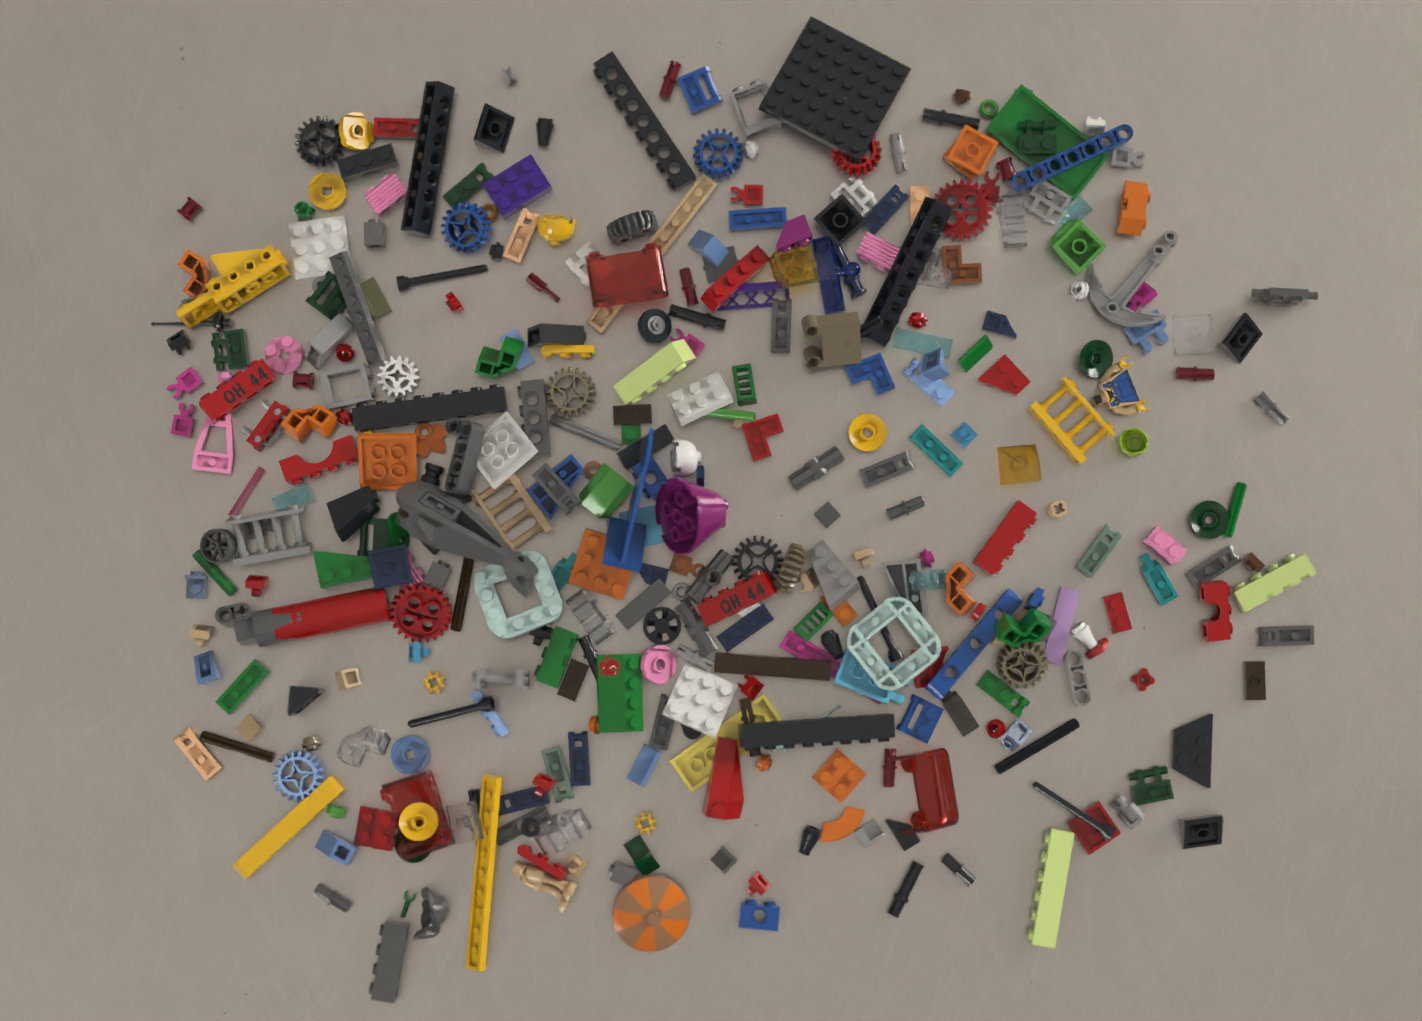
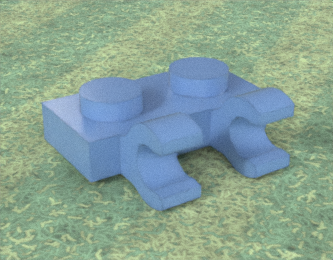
(1140, 334)

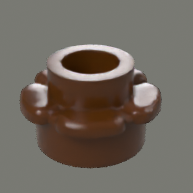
(962, 95)

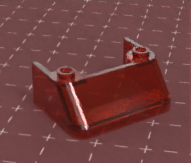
(933, 790)

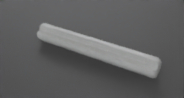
(585, 432)

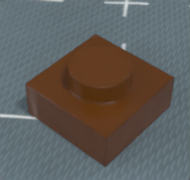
(1253, 562)

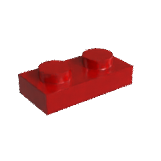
(1117, 612)

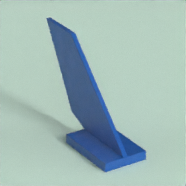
(625, 537)

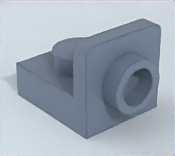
(196, 585)
(1015, 735)

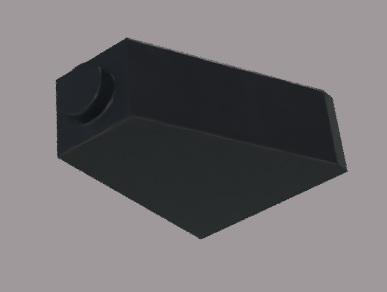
(555, 334)
(353, 511)

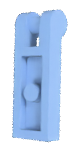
(936, 390)
(498, 726)

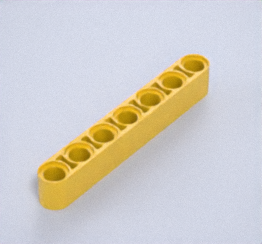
(288, 827)

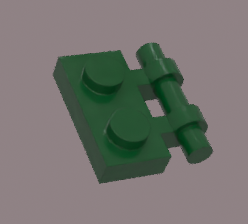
(1036, 144)
(235, 347)
(1151, 792)

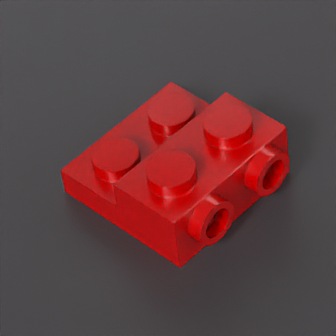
(375, 828)

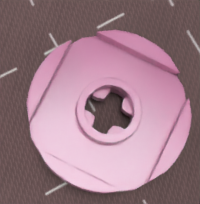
(274, 350)
(648, 664)

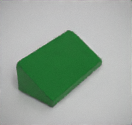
(975, 353)

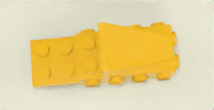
(237, 272)

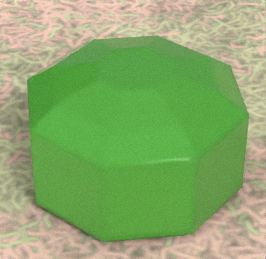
(335, 811)

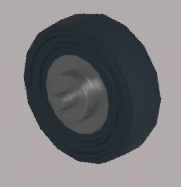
(654, 325)

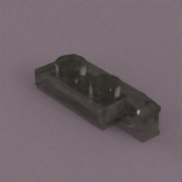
(959, 713)

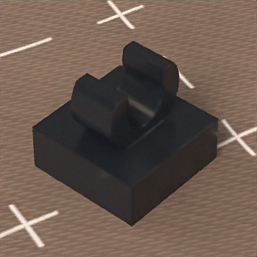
(178, 340)
(540, 634)

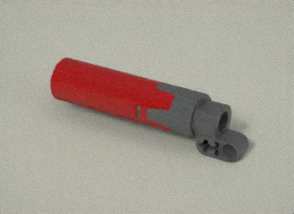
(307, 617)

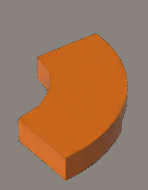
(843, 826)

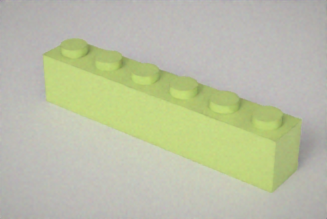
(1051, 888)

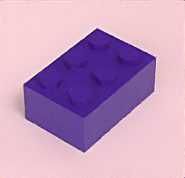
(517, 187)

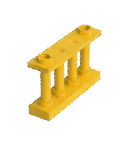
(1065, 438)

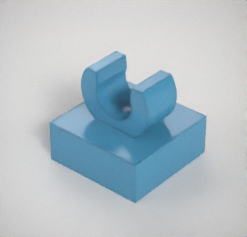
(963, 434)
(416, 652)

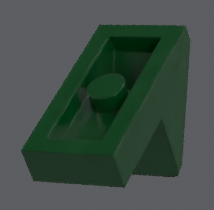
(641, 855)

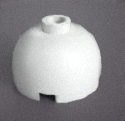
(684, 458)

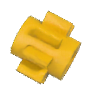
(432, 677)
(647, 827)

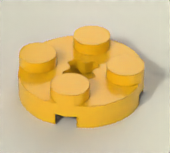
(349, 138)
(327, 180)

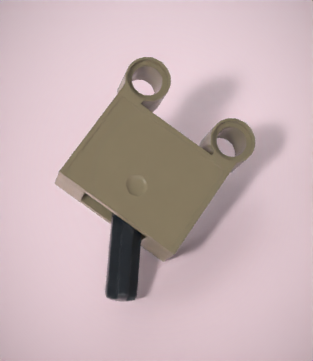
(839, 339)

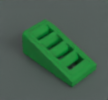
(746, 400)
(824, 610)

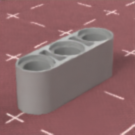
(1074, 687)

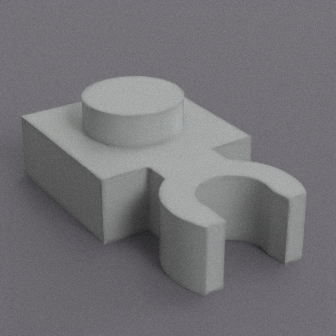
(1123, 157)
(1128, 813)

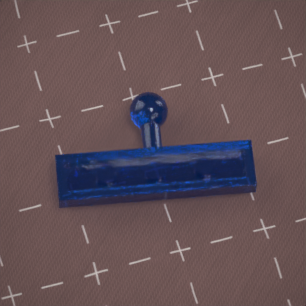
(829, 274)

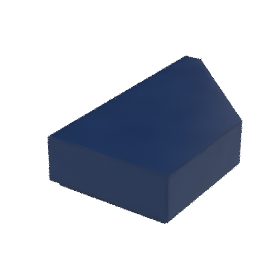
(998, 324)
(700, 475)
(651, 573)

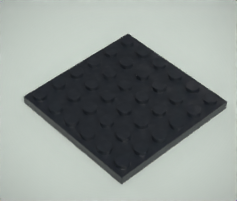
(834, 89)

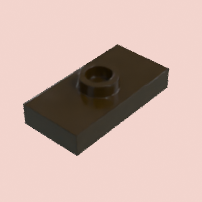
(632, 414)
(573, 680)
(1255, 680)

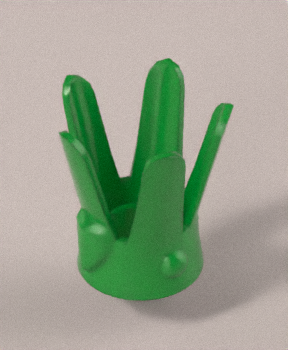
(302, 210)

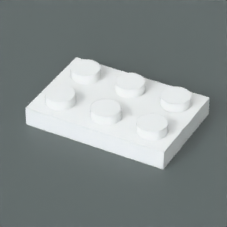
(700, 398)

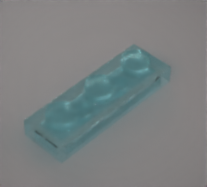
(928, 580)

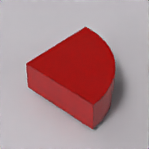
(1102, 645)

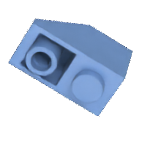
(336, 848)

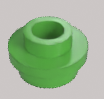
(991, 103)

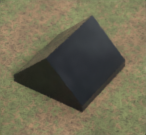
(493, 129)
(840, 220)
(1240, 338)
(301, 697)
(1201, 831)

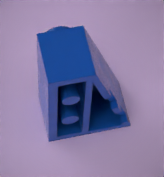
(568, 471)

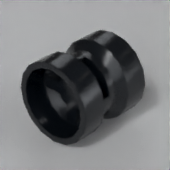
(432, 474)

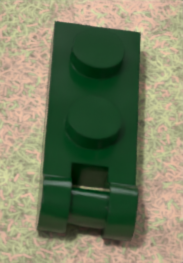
(468, 186)

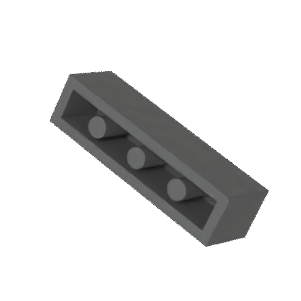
(390, 961)

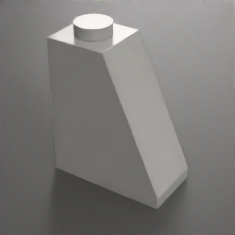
(327, 339)

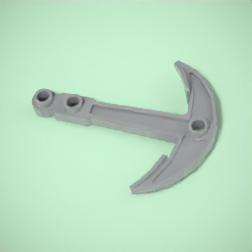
(1122, 314)

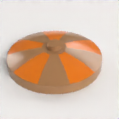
(650, 913)

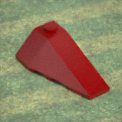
(724, 788)

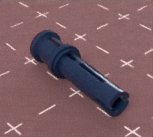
(852, 282)

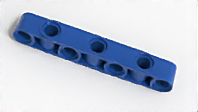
(965, 654)

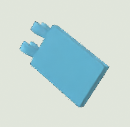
(648, 517)
(855, 678)

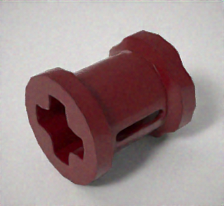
(1006, 168)
(189, 209)
(303, 380)

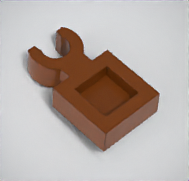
(682, 565)

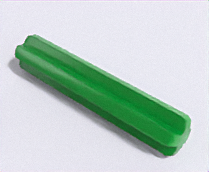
(1234, 508)
(215, 573)

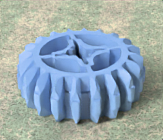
(297, 767)

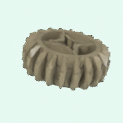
(554, 387)
(790, 568)
(1014, 664)

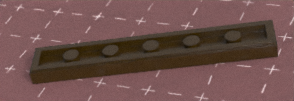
(772, 666)

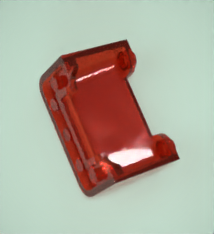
(626, 276)
(412, 790)

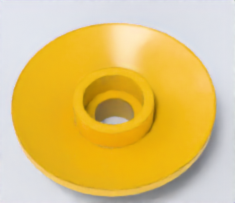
(874, 425)
(416, 812)

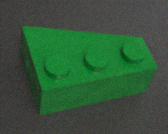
(340, 569)
(556, 656)

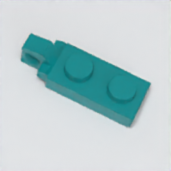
(562, 571)
(1157, 580)

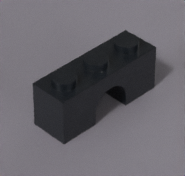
(356, 165)

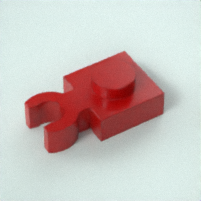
(990, 188)
(751, 194)
(453, 303)

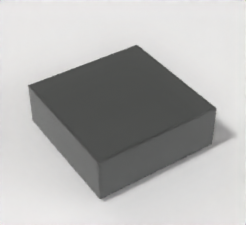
(827, 514)

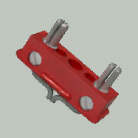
(267, 426)

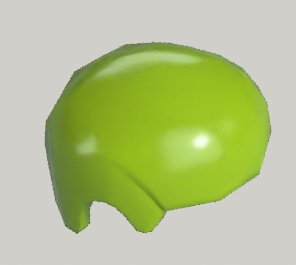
(1133, 442)

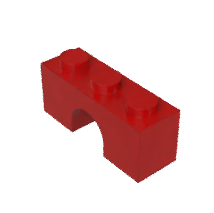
(1218, 626)

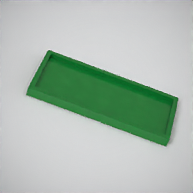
(1026, 106)

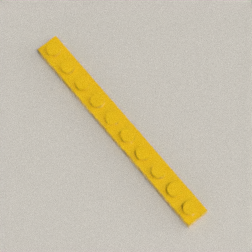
(483, 873)

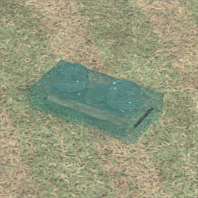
(300, 495)

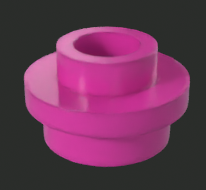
(927, 558)

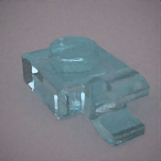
(1076, 209)

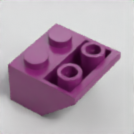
(794, 234)

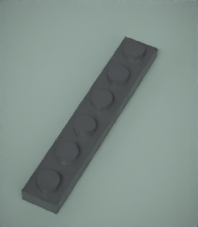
(357, 308)

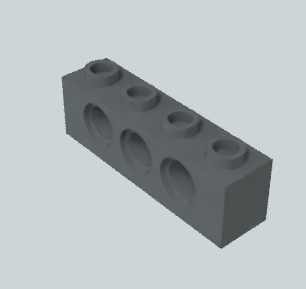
(535, 388)

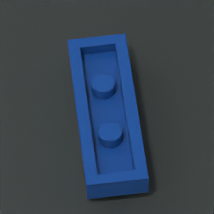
(757, 218)

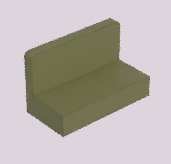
(374, 298)

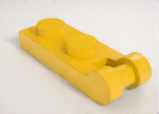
(567, 351)

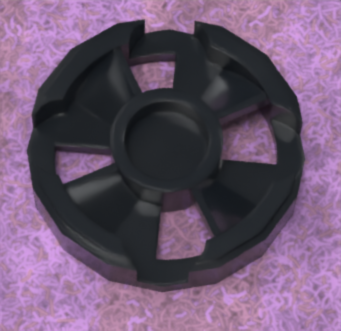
(662, 625)

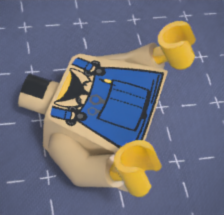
(1119, 391)

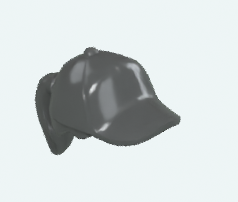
(432, 916)

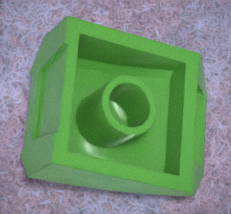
(1076, 245)
(604, 492)

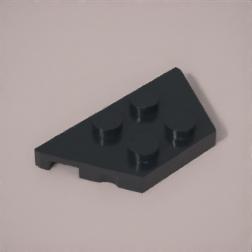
(1193, 750)

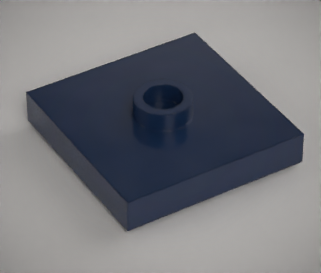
(390, 566)

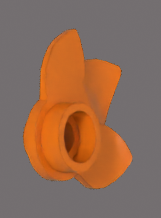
(432, 441)

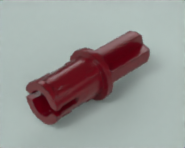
(670, 79)
(688, 286)
(1195, 373)
(889, 768)

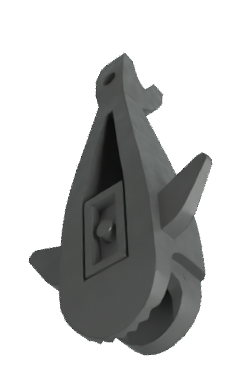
(448, 525)

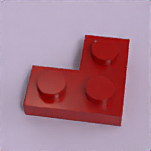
(758, 431)

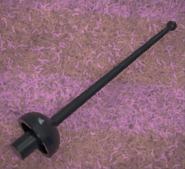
(219, 322)

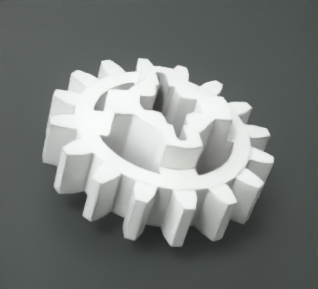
(385, 375)

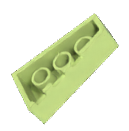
(654, 371)
(1272, 582)

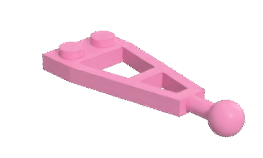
(213, 461)

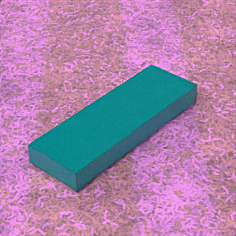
(936, 450)

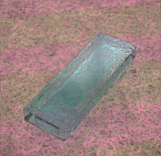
(921, 342)

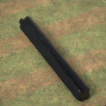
(1037, 746)

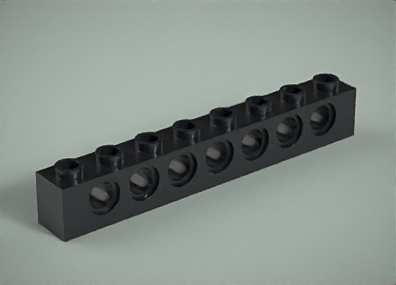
(609, 64)
(427, 158)
(907, 262)

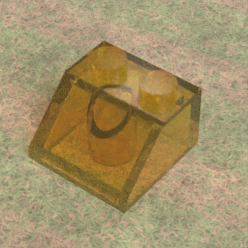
(794, 267)

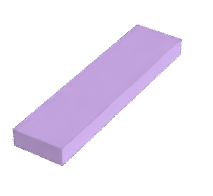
(1064, 615)

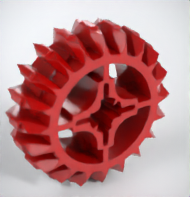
(862, 166)

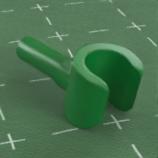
(406, 904)

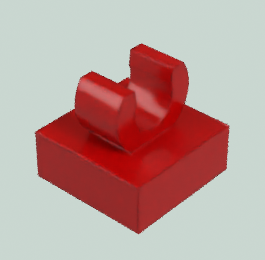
(256, 583)
(751, 687)
(544, 784)
(758, 884)

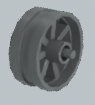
(218, 545)

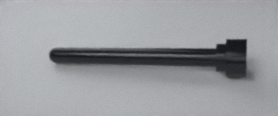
(405, 282)
(894, 652)
(486, 704)
(1105, 830)

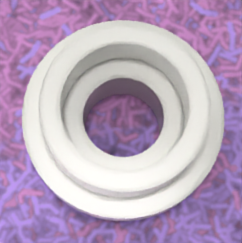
(750, 148)
(1080, 289)

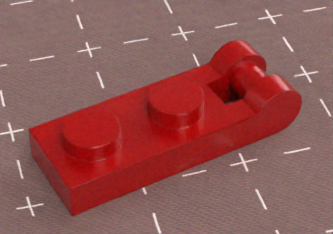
(395, 127)
(542, 861)

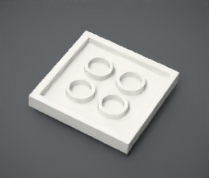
(315, 242)
(504, 450)
(700, 700)

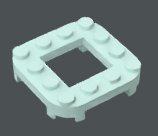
(524, 622)
(871, 661)

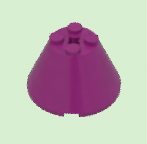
(688, 514)

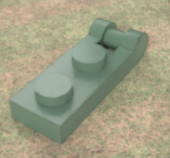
(1098, 551)
(557, 770)

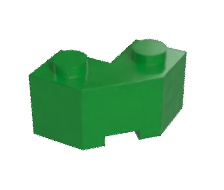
(495, 362)
(1030, 628)

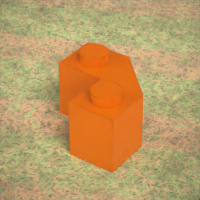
(1133, 208)
(199, 269)
(301, 422)
(956, 581)

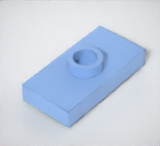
(526, 357)

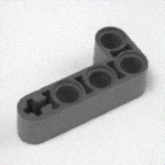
(464, 455)

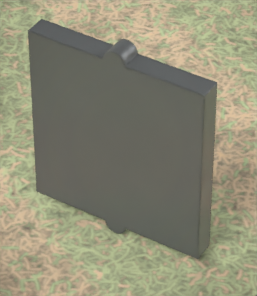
(713, 272)

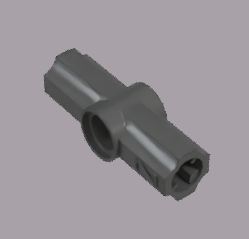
(816, 468)
(716, 567)
(696, 627)
(510, 831)

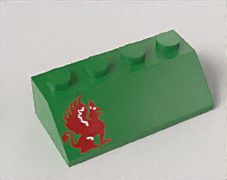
(619, 693)

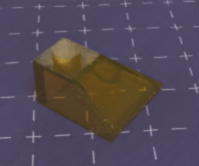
(1018, 464)

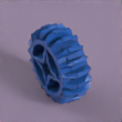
(707, 141)
(451, 222)

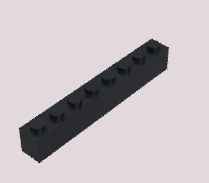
(430, 409)
(816, 731)

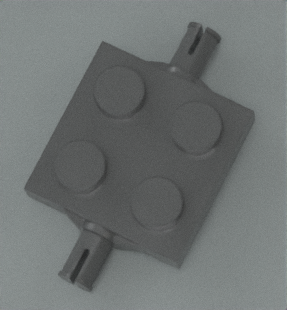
(1288, 295)

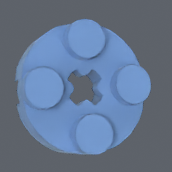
(399, 757)

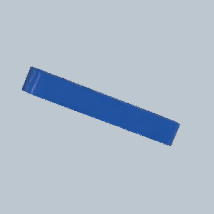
(1080, 154)

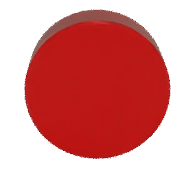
(978, 611)

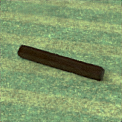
(462, 594)
(236, 746)

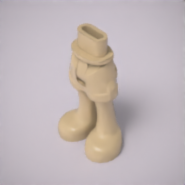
(540, 880)

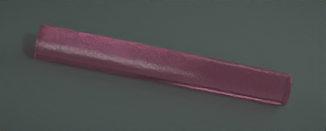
(247, 490)

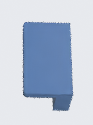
(643, 765)

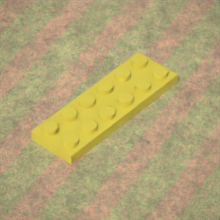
(696, 761)

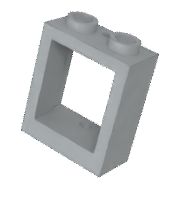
(757, 128)
(328, 392)

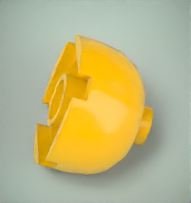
(555, 228)

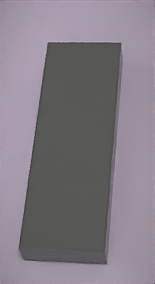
(643, 603)

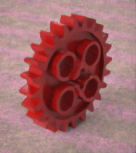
(962, 192)
(416, 628)

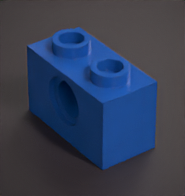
(651, 489)
(769, 922)

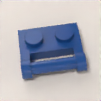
(694, 93)
(925, 722)

